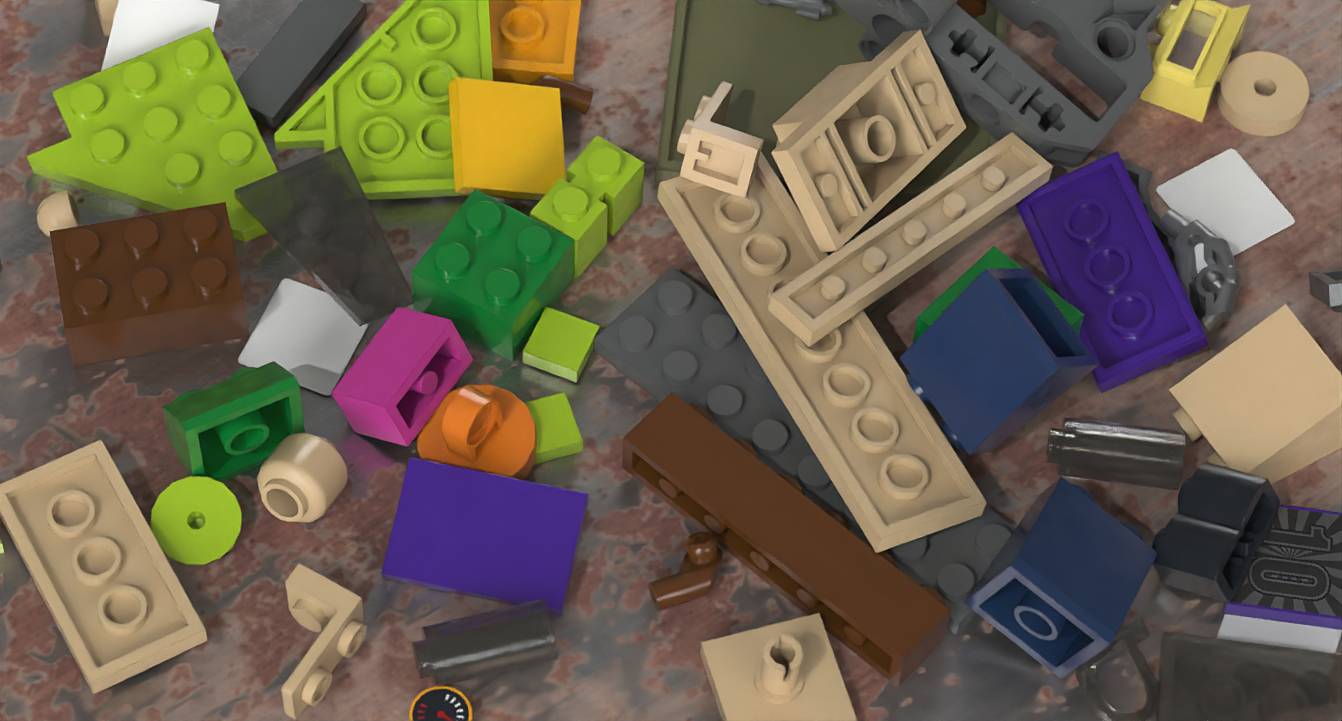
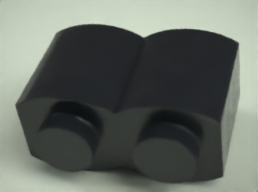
(1215, 532)

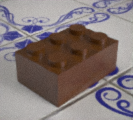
(149, 284)

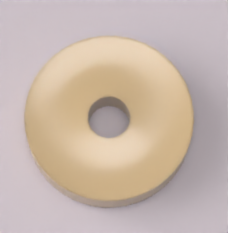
(1257, 113)

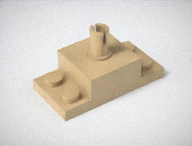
(864, 137)

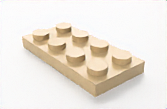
(98, 566)

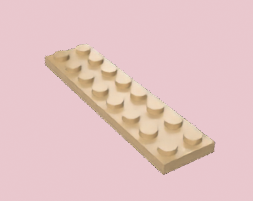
(843, 388)

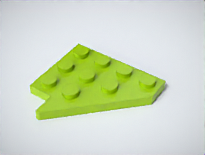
(393, 99)
(161, 133)

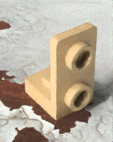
(717, 153)
(318, 606)

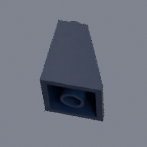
(1063, 579)

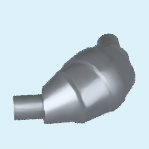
(1204, 269)

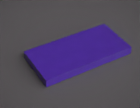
(1112, 270)

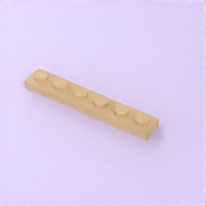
(909, 239)

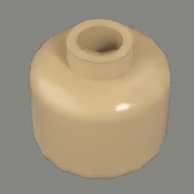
(302, 478)

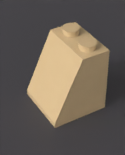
(1265, 401)

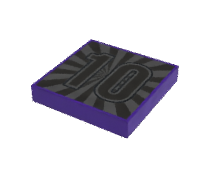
(1296, 571)

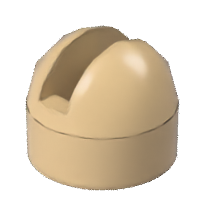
(58, 212)

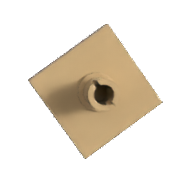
(777, 674)

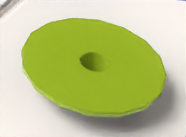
(196, 520)

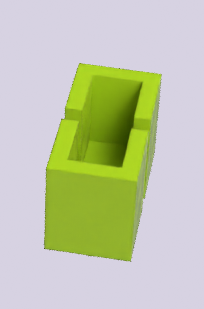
(577, 205)

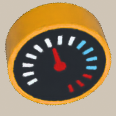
(440, 704)

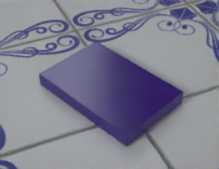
(485, 535)

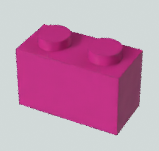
(402, 376)

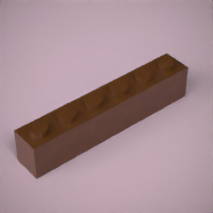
(786, 538)

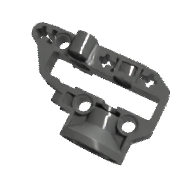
(1008, 83)

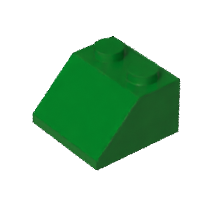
(235, 421)

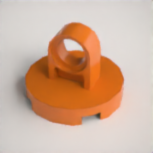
(481, 431)

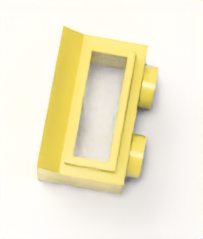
(1192, 54)

